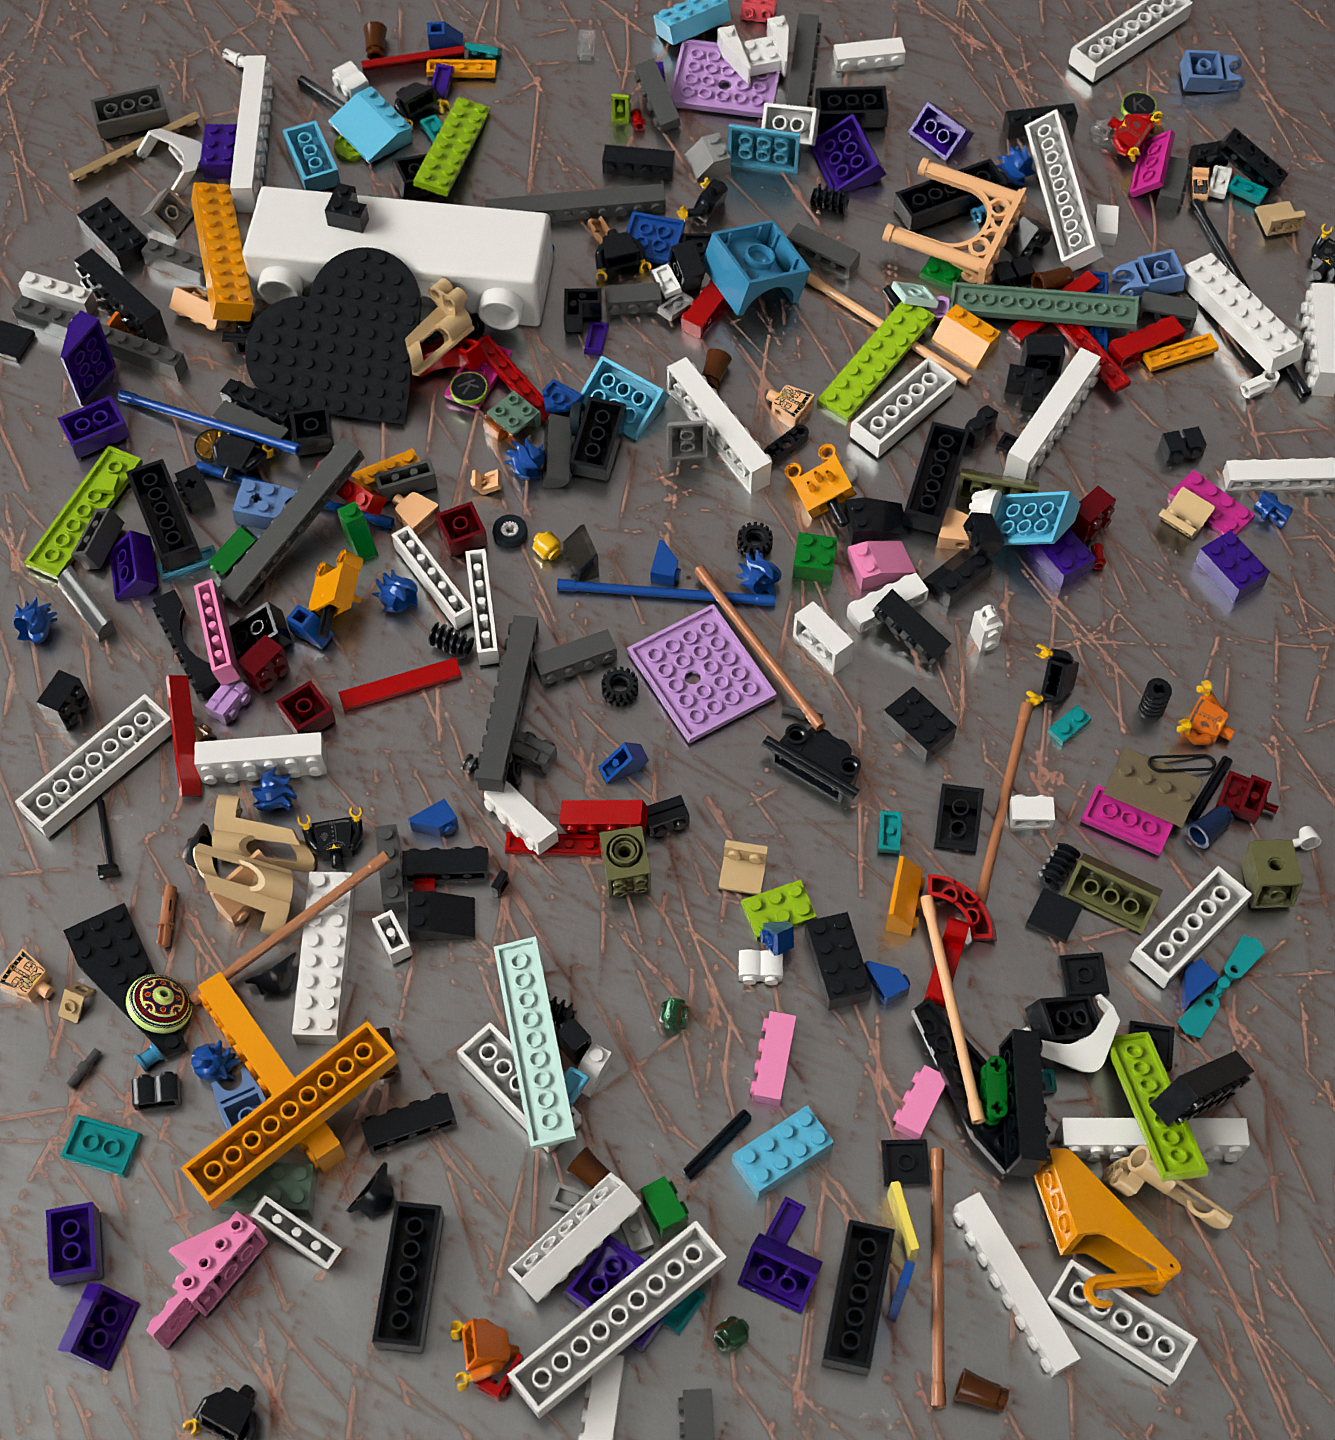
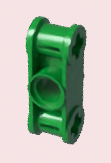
(994, 1090)

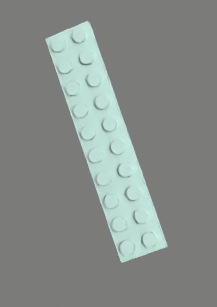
(534, 1044)

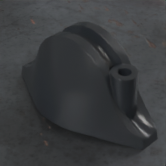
(202, 836)
(276, 978)
(376, 1194)

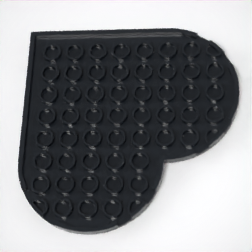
(342, 340)

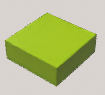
(107, 483)

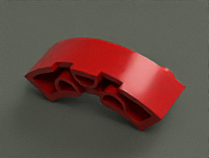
(465, 354)
(974, 909)

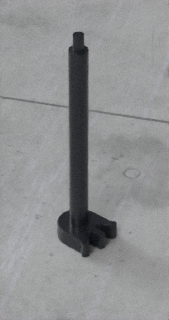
(109, 869)

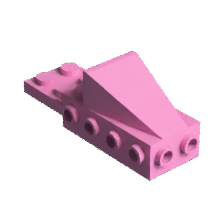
(204, 1260)

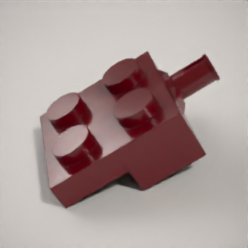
(1246, 796)

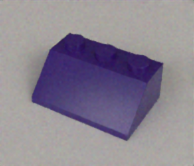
(940, 131)
(133, 566)
(780, 1272)
(98, 1326)

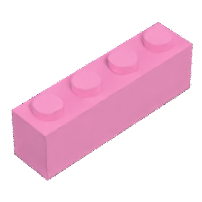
(774, 1058)

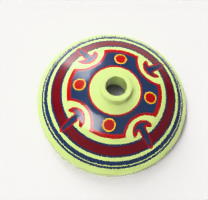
(153, 1010)

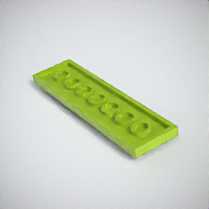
(451, 146)
(875, 360)
(55, 547)
(1143, 1080)

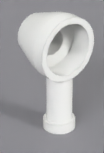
(1307, 839)

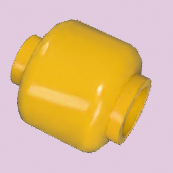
(547, 545)

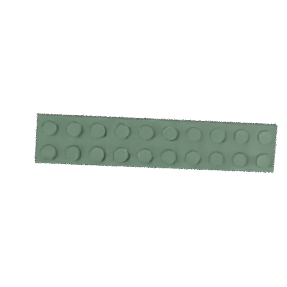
(1046, 305)

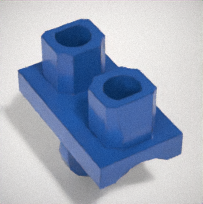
(1273, 509)

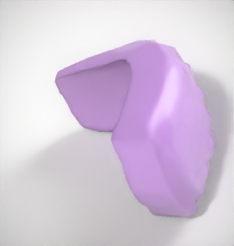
(942, 307)

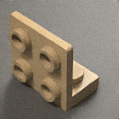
(1280, 218)
(1187, 513)
(743, 867)

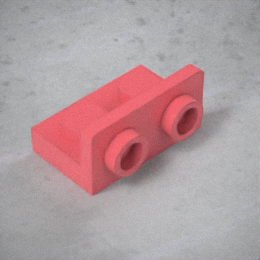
(758, 10)

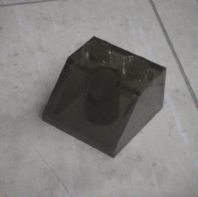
(580, 555)

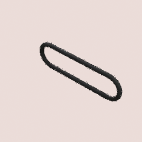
(1182, 756)

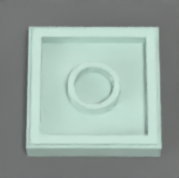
(914, 294)

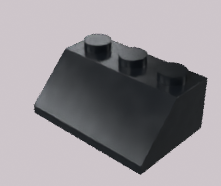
(958, 576)

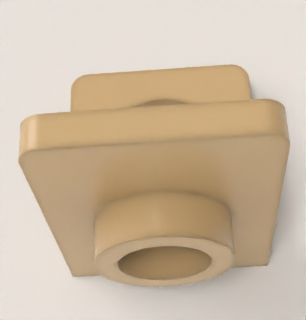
(73, 1001)

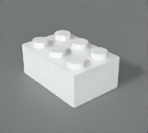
(792, 119)
(823, 637)

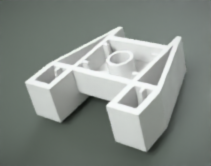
(756, 55)

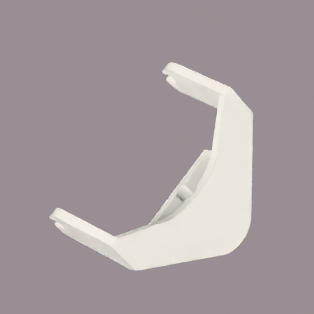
(184, 149)
(1091, 1051)

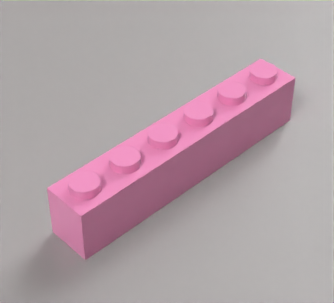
(217, 632)

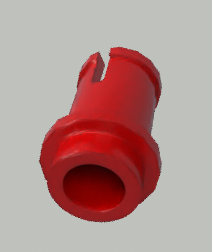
(638, 121)
(1098, 552)

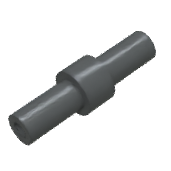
(796, 712)
(83, 1068)

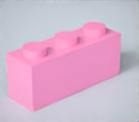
(919, 1103)

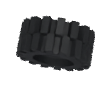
(754, 531)
(619, 676)

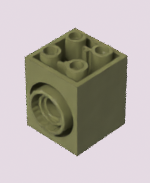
(625, 861)
(1272, 873)

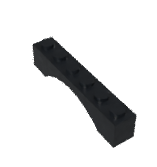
(173, 615)

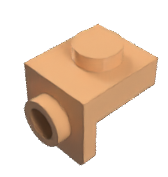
(486, 482)

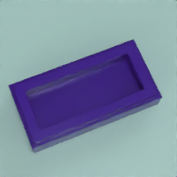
(442, 79)
(596, 338)
(786, 1220)

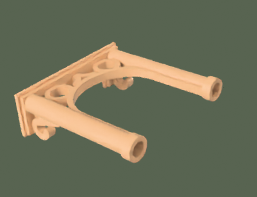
(975, 265)

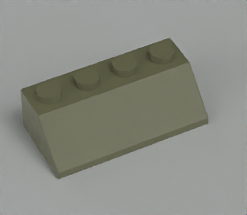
(975, 481)
(1112, 893)

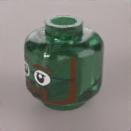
(673, 1013)
(731, 1334)

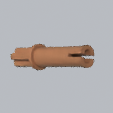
(166, 918)

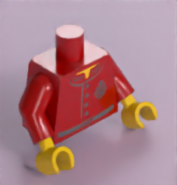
(1132, 132)

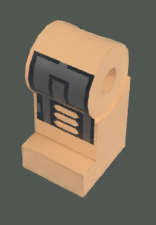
(1199, 184)

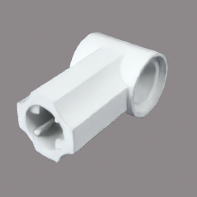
(1260, 384)

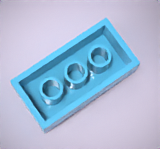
(690, 19)
(311, 156)
(782, 1152)

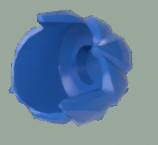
(1016, 165)
(526, 460)
(759, 574)
(397, 592)
(33, 621)
(273, 792)
(213, 1062)

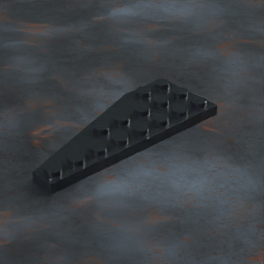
(114, 958)
(940, 1042)

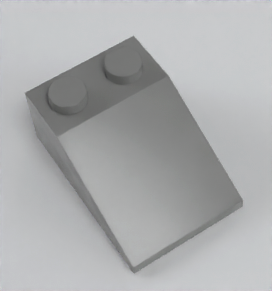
(686, 439)

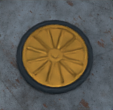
(204, 443)

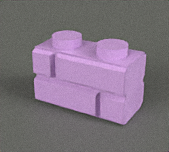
(227, 701)

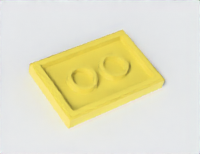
(903, 1221)

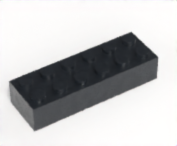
(937, 201)
(120, 296)
(935, 477)
(164, 515)
(1202, 1089)
(1025, 1120)
(408, 1277)
(858, 1297)

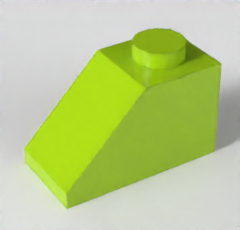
(621, 107)

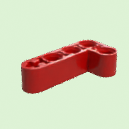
(953, 943)

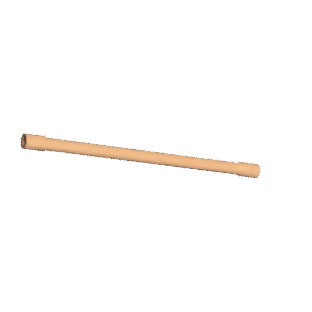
(819, 284)
(974, 1103)

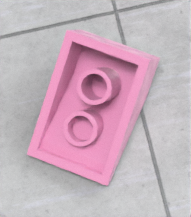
(878, 563)

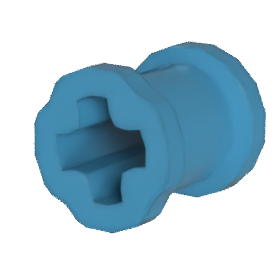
(979, 213)
(149, 1057)

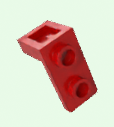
(489, 1385)

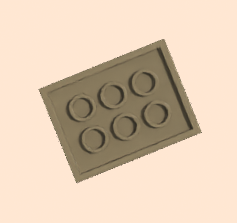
(1157, 793)

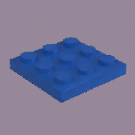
(656, 235)

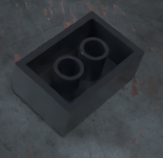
(919, 724)

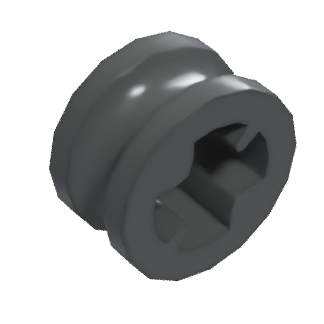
(469, 764)

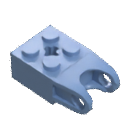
(1210, 71)
(1151, 273)
(260, 503)
(240, 1102)

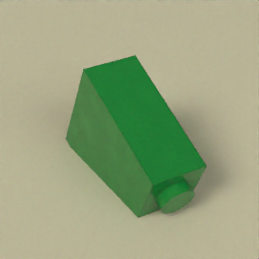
(357, 531)
(232, 550)

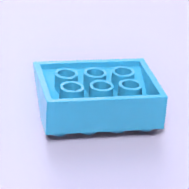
(372, 125)
(764, 148)
(620, 385)
(1035, 517)

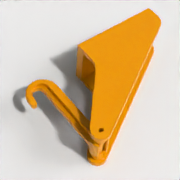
(1095, 1223)

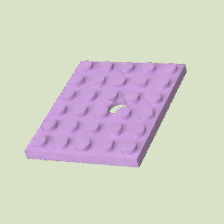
(703, 69)
(707, 647)

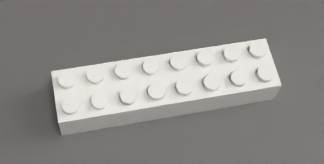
(1127, 36)
(1241, 314)
(1053, 415)
(723, 428)
(95, 766)
(323, 963)
(1118, 1137)

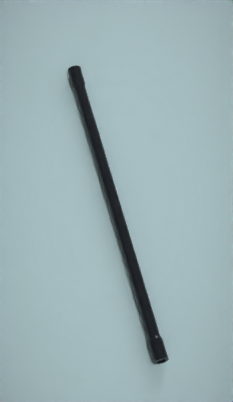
(1200, 212)

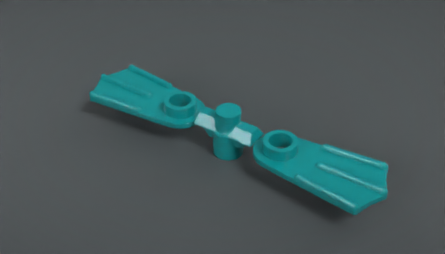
(1199, 1015)

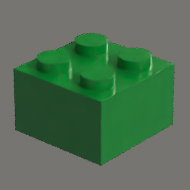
(815, 557)
(664, 1208)

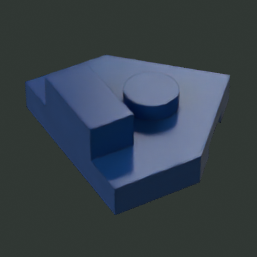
(559, 397)

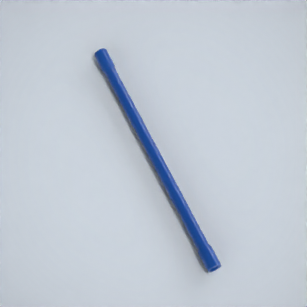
(284, 445)
(212, 470)
(573, 585)

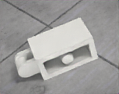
(986, 628)

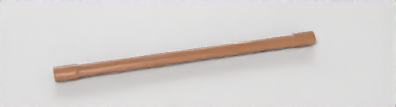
(811, 714)
(1023, 719)
(373, 866)
(938, 1386)

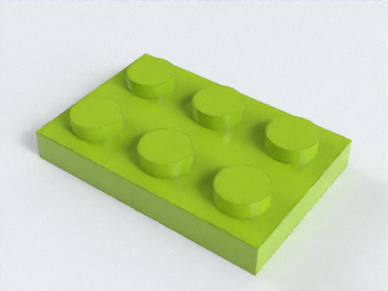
(779, 904)

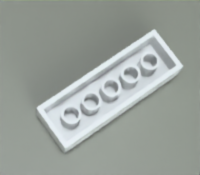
(1320, 338)
(903, 407)
(251, 757)
(1190, 927)
(492, 1063)
(574, 1237)
(1125, 1326)

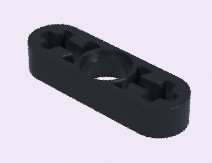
(789, 437)

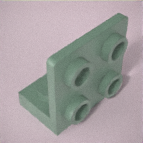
(515, 413)

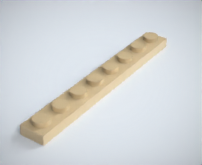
(127, 150)

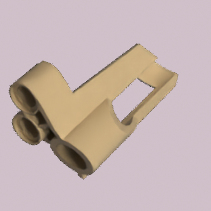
(448, 318)
(242, 835)
(268, 892)
(1130, 1173)

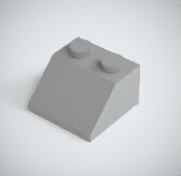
(708, 157)
(167, 213)

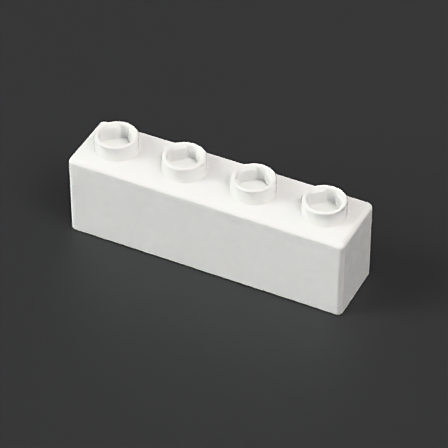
(488, 252)

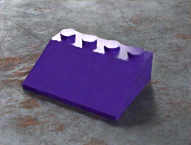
(847, 156)
(86, 355)
(601, 1273)

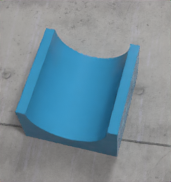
(752, 261)

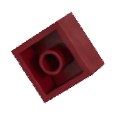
(1093, 514)
(461, 529)
(263, 664)
(305, 710)

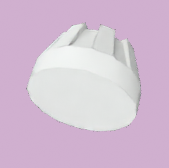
(985, 501)

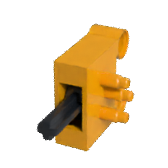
(823, 486)
(334, 589)

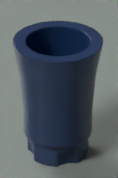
(1208, 827)

